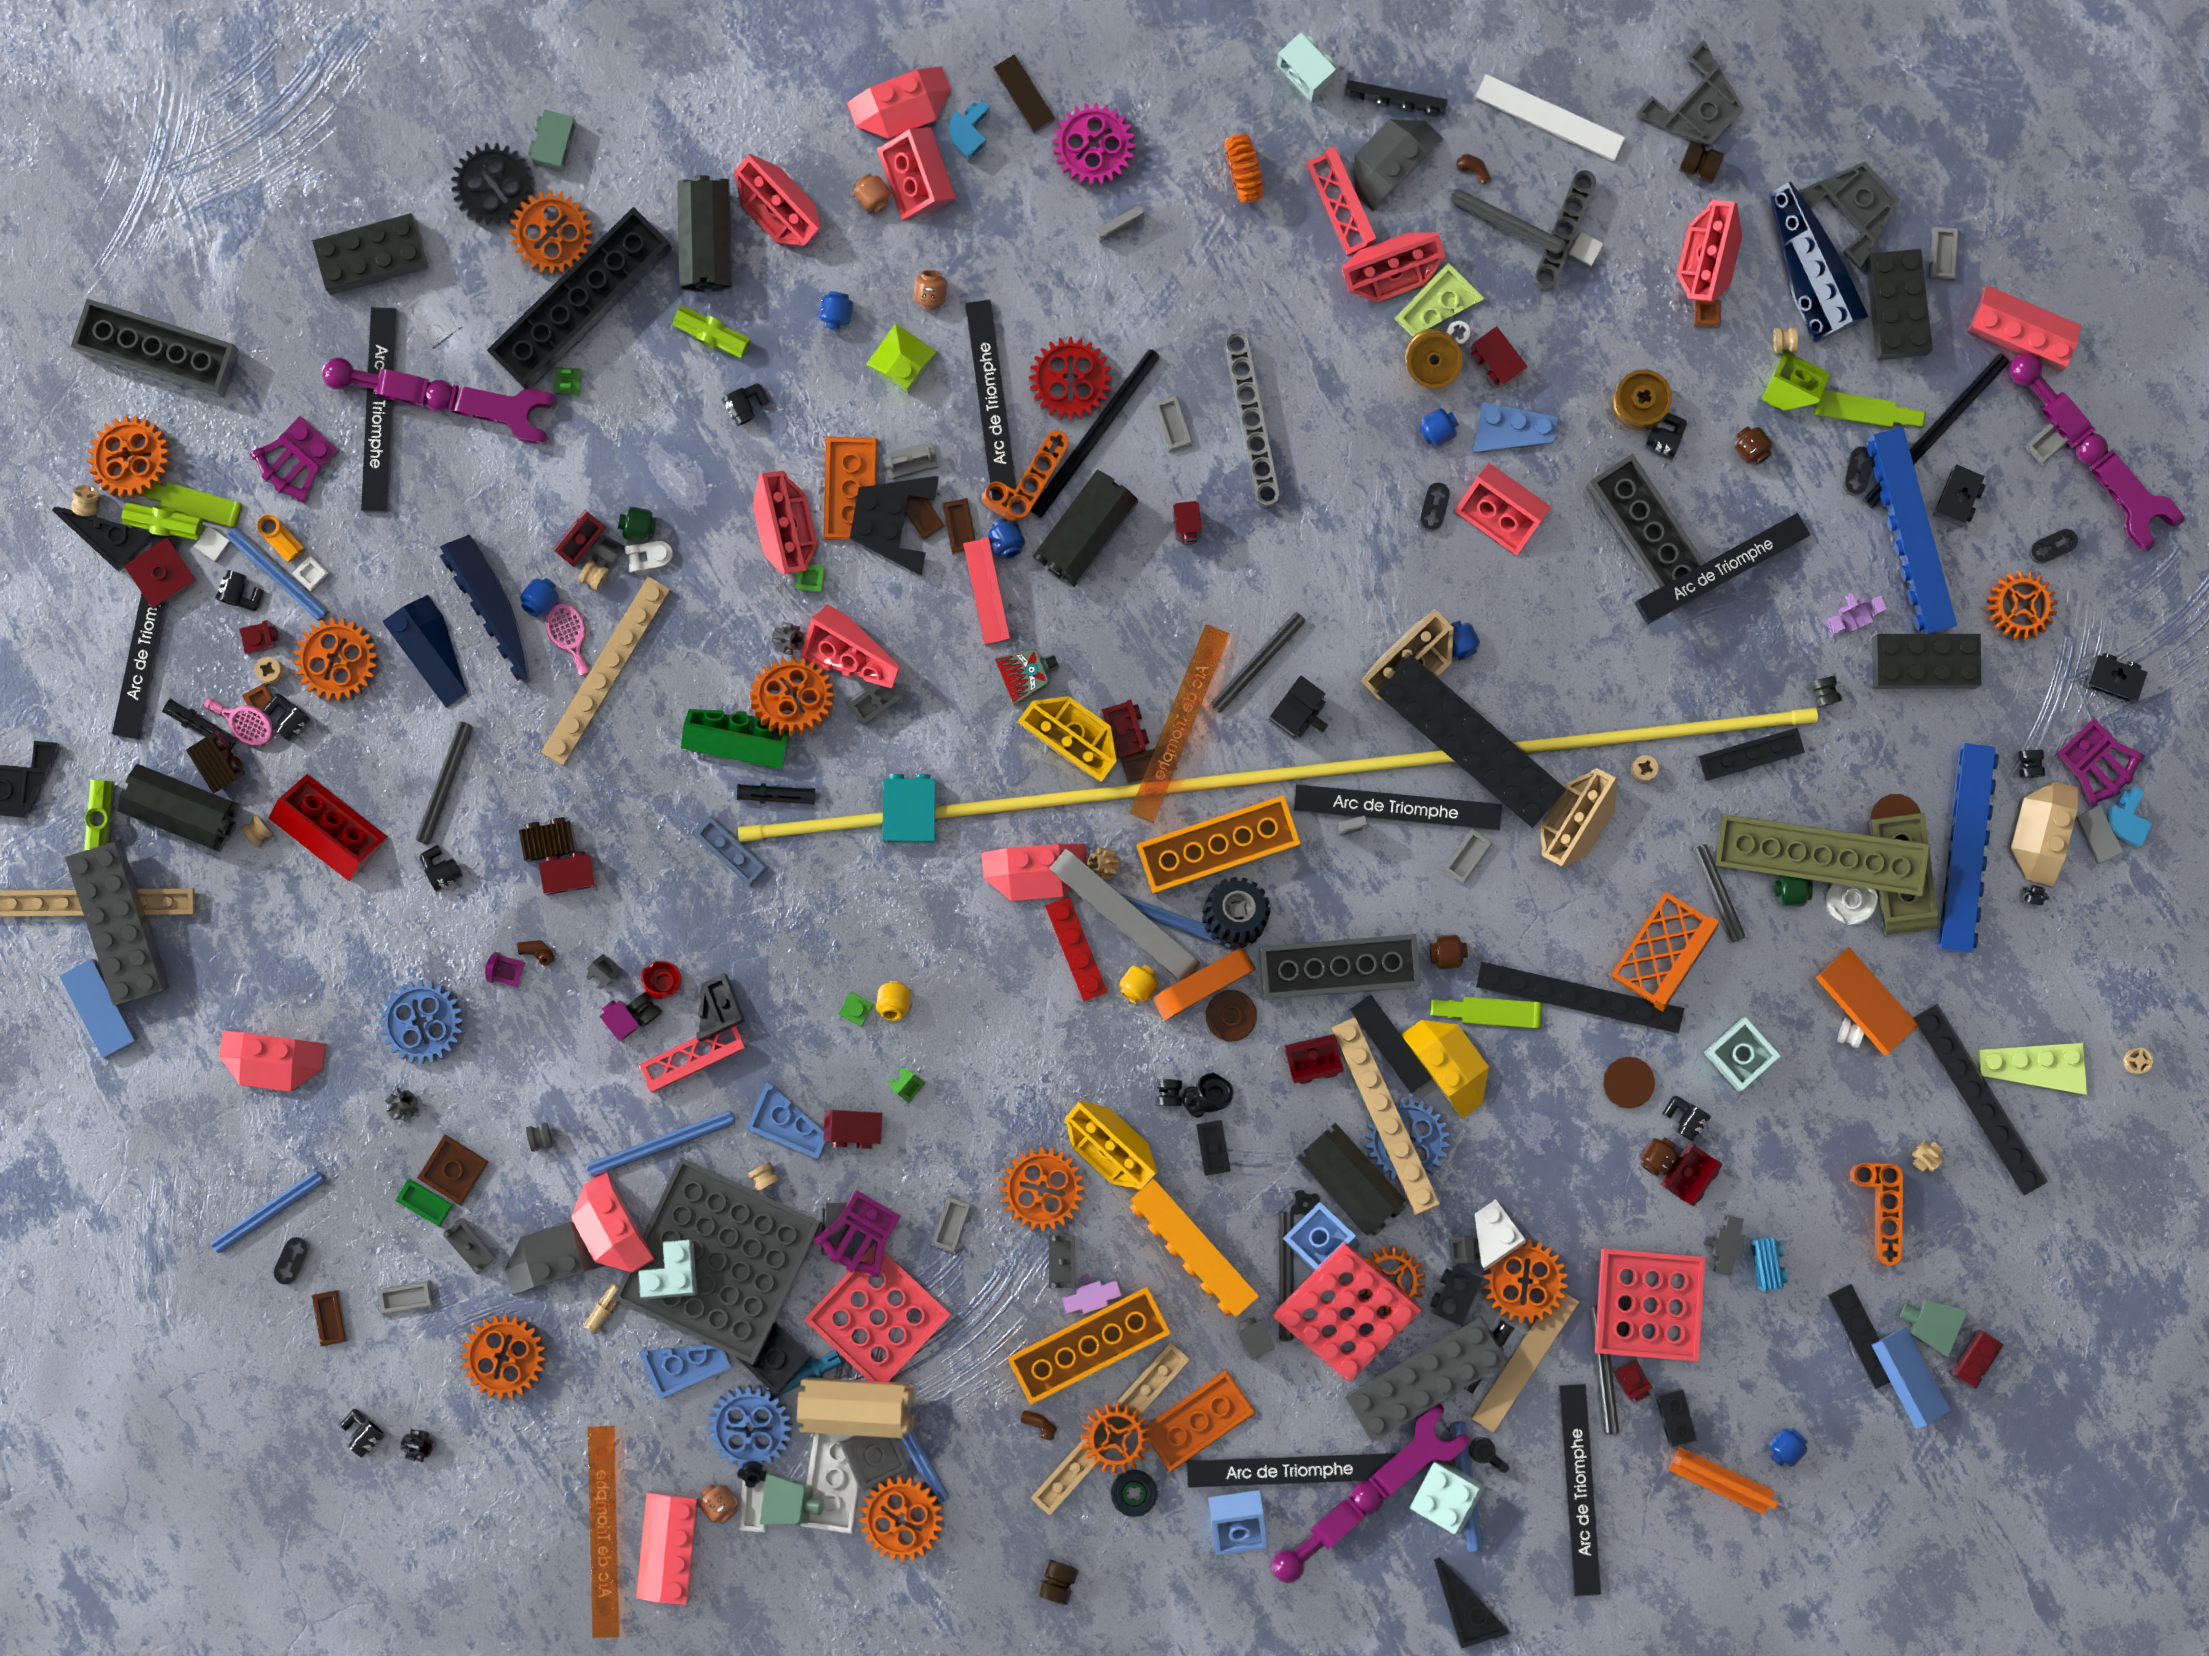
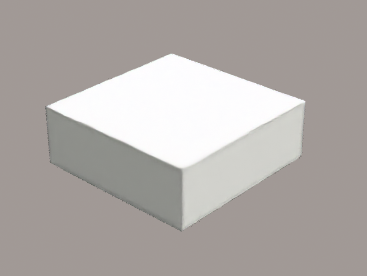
(1585, 249)
(212, 544)
(310, 573)

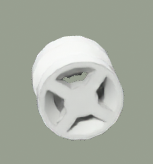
(1850, 1033)

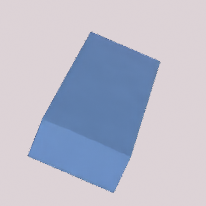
(92, 1000)
(1911, 1377)

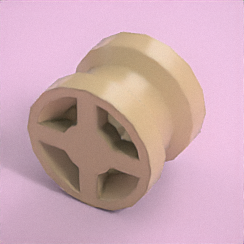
(1785, 340)
(85, 500)
(593, 575)
(273, 672)
(1642, 772)
(256, 830)
(2143, 1061)
(763, 1176)

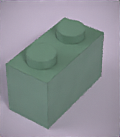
(552, 140)

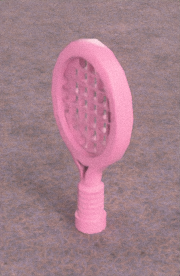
(578, 658)
(210, 704)

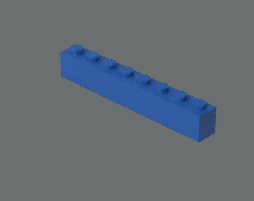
(1911, 530)
(1966, 848)

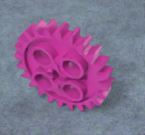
(1078, 128)

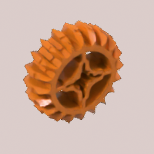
(1244, 168)
(2014, 597)
(1406, 1264)
(1128, 1457)

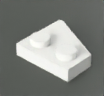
(1496, 1234)

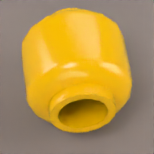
(1138, 984)
(893, 1000)

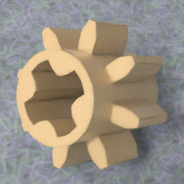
(1103, 863)
(1928, 1156)

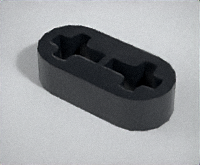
(1851, 470)
(1440, 508)
(2050, 541)
(297, 1263)

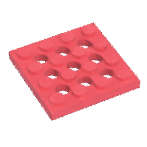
(1346, 1295)
(1610, 1314)
(877, 1335)

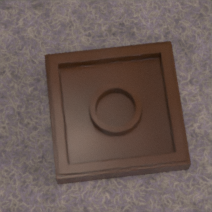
(453, 1169)

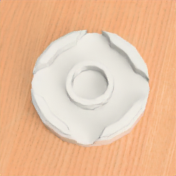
(1851, 903)

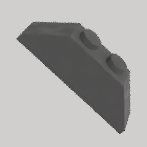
(1391, 157)
(548, 1258)

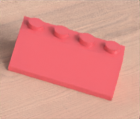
(2025, 328)
(667, 1548)

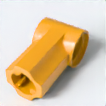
(280, 539)

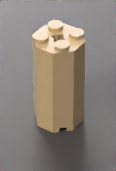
(855, 1407)

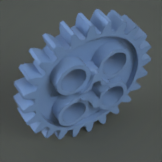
(398, 1029)
(1430, 1143)
(748, 1403)

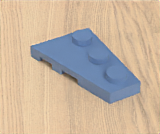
(1511, 428)
(784, 1123)
(682, 1366)

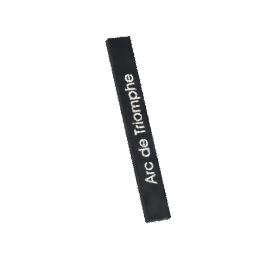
(990, 394)
(379, 413)
(1722, 569)
(140, 663)
(1398, 807)
(1284, 1470)
(1579, 1490)

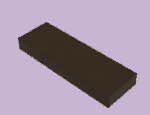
(1024, 93)

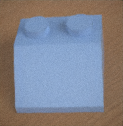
(1319, 1236)
(1237, 1522)

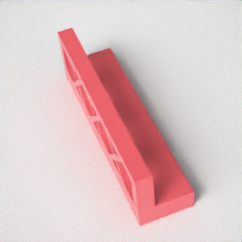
(1350, 197)
(986, 591)
(691, 1066)

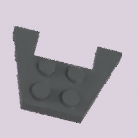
(1705, 110)
(1862, 199)

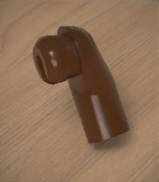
(1474, 164)
(538, 949)
(1039, 1421)

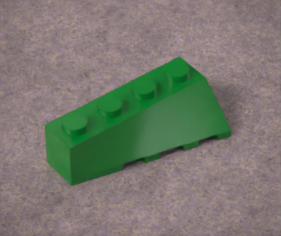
(734, 737)

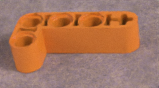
(1033, 475)
(1203, 983)
(1883, 1214)

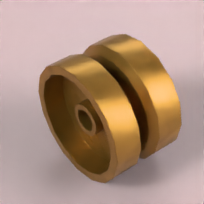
(1444, 369)
(1649, 386)

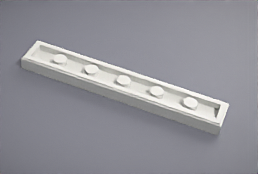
(1549, 117)

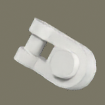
(658, 555)

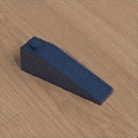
(425, 640)

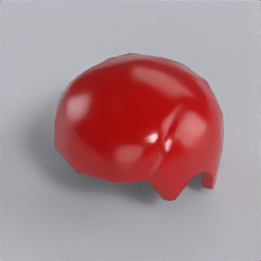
(661, 979)

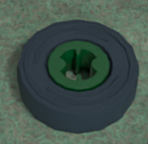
(1134, 1479)

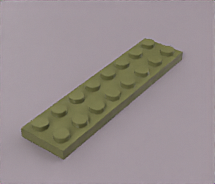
(1823, 854)

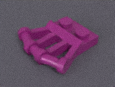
(308, 446)
(2087, 749)
(867, 1218)

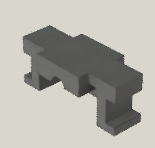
(1727, 1244)

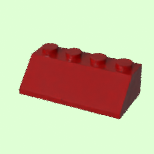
(327, 827)

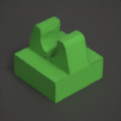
(567, 381)
(907, 1085)

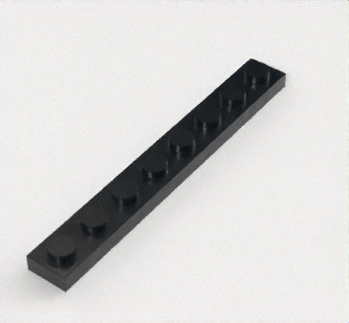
(1578, 997)
(1980, 1099)

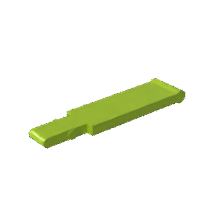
(1867, 410)
(195, 503)
(1490, 1011)

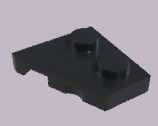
(718, 1008)

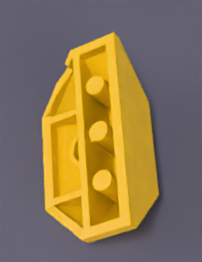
(1072, 734)
(1450, 1062)
(1110, 1145)

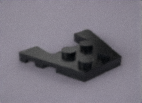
(881, 517)
(21, 784)

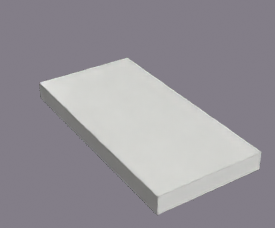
(833, 1483)

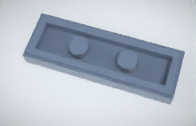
(729, 851)

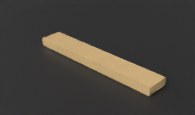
(1522, 1364)

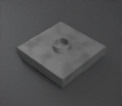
(873, 1459)

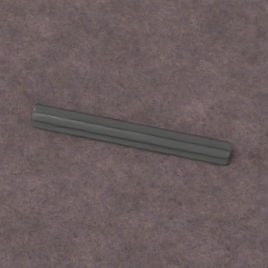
(1507, 221)
(1257, 662)
(443, 782)
(1286, 1267)
(1606, 1384)

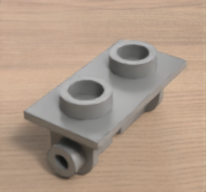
(910, 460)

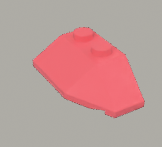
(901, 103)
(776, 202)
(1710, 251)
(1394, 266)
(784, 522)
(1025, 871)
(270, 1060)
(609, 1227)

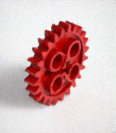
(1048, 378)

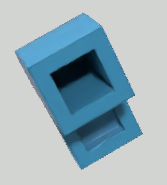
(962, 130)
(2125, 825)

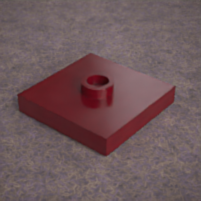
(160, 573)

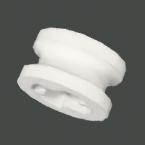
(1464, 326)

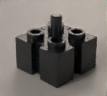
(1299, 709)

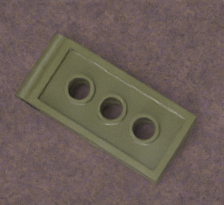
(1918, 912)

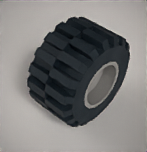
(1236, 912)

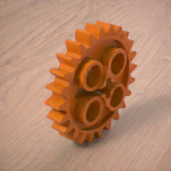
(534, 215)
(128, 435)
(314, 650)
(813, 686)
(1036, 1211)
(1548, 1284)
(525, 1364)
(891, 1539)

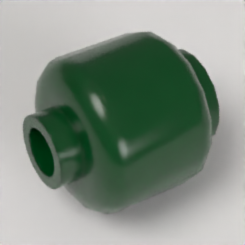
(637, 524)
(1793, 891)

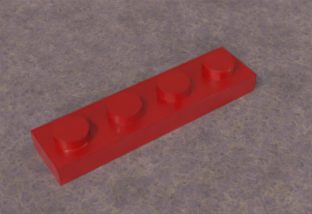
(1076, 948)

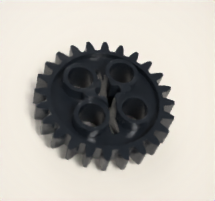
(474, 198)

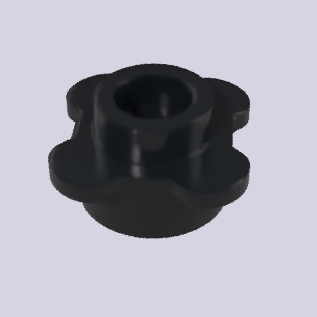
(2035, 894)
(1302, 1197)
(752, 1473)

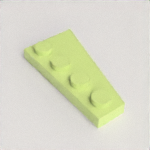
(2045, 1066)

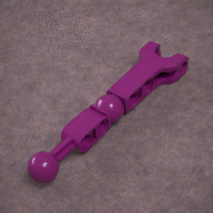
(442, 396)
(2093, 450)
(1369, 1495)

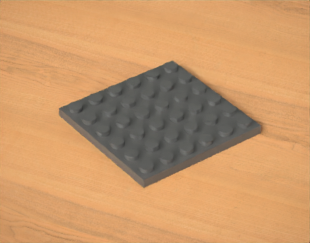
(743, 1259)

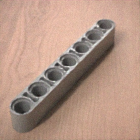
(1248, 408)
(1124, 915)

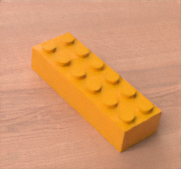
(1218, 845)
(1193, 1248)
(1088, 1345)

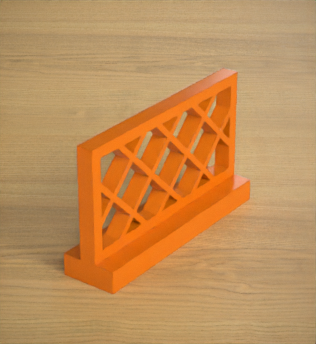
(1680, 967)
(1722, 1481)

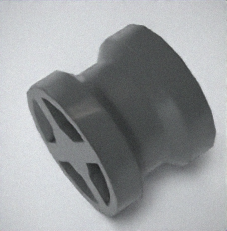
(539, 1137)

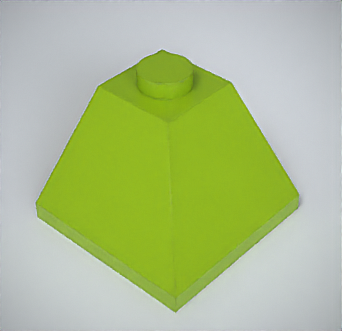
(901, 358)
(1795, 383)

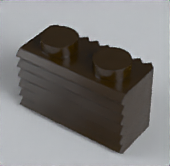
(216, 761)
(547, 839)

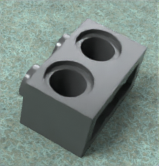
(1255, 1338)

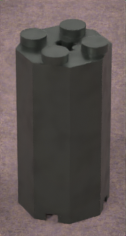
(704, 234)
(1085, 528)
(178, 807)
(1352, 1180)

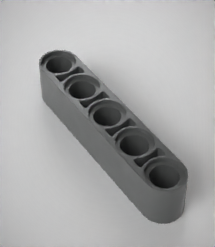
(1568, 219)

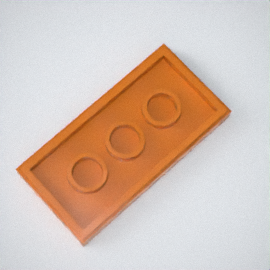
(848, 465)
(1867, 1001)
(1198, 1420)

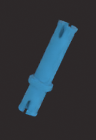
(814, 1369)

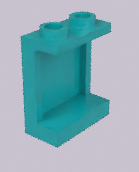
(909, 809)

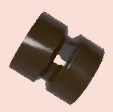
(1701, 162)
(1057, 1581)

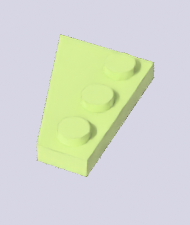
(1438, 300)

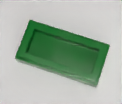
(424, 1202)

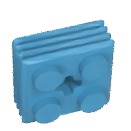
(1767, 1264)

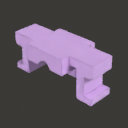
(1856, 614)
(1091, 1295)

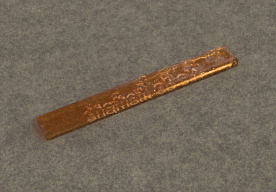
(1179, 723)
(603, 1531)

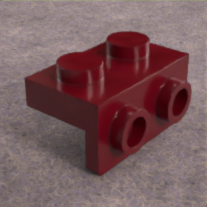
(1125, 729)
(1314, 1059)
(1691, 1174)

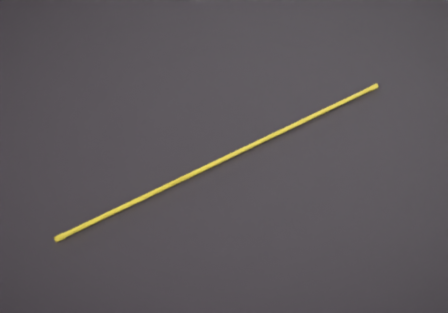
(1795, 717)

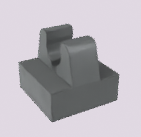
(607, 549)
(603, 970)
(1462, 1249)

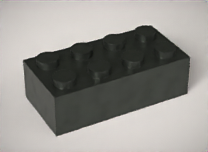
(370, 254)
(1899, 304)
(1926, 661)

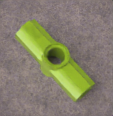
(711, 332)
(162, 520)
(99, 801)

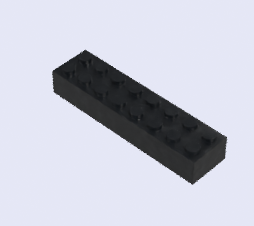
(579, 298)
(1469, 740)

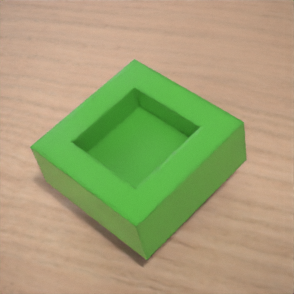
(811, 579)
(856, 1009)

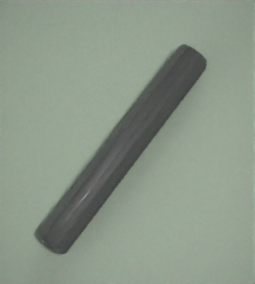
(1719, 893)

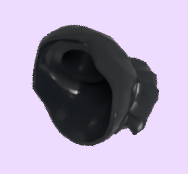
(1208, 1095)

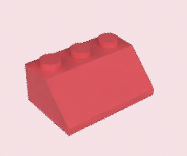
(916, 173)
(1502, 509)

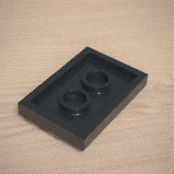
(779, 1360)

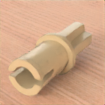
(602, 1310)

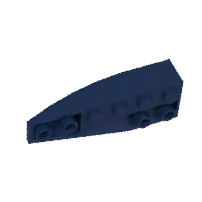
(1814, 268)
(488, 599)

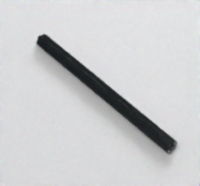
(1947, 418)
(1094, 433)

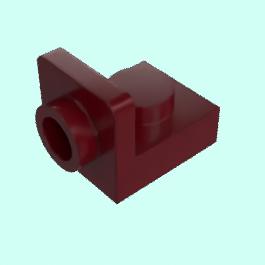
(259, 637)
(1633, 1381)

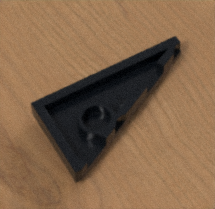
(111, 540)
(1470, 1617)

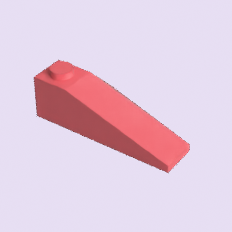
(842, 645)

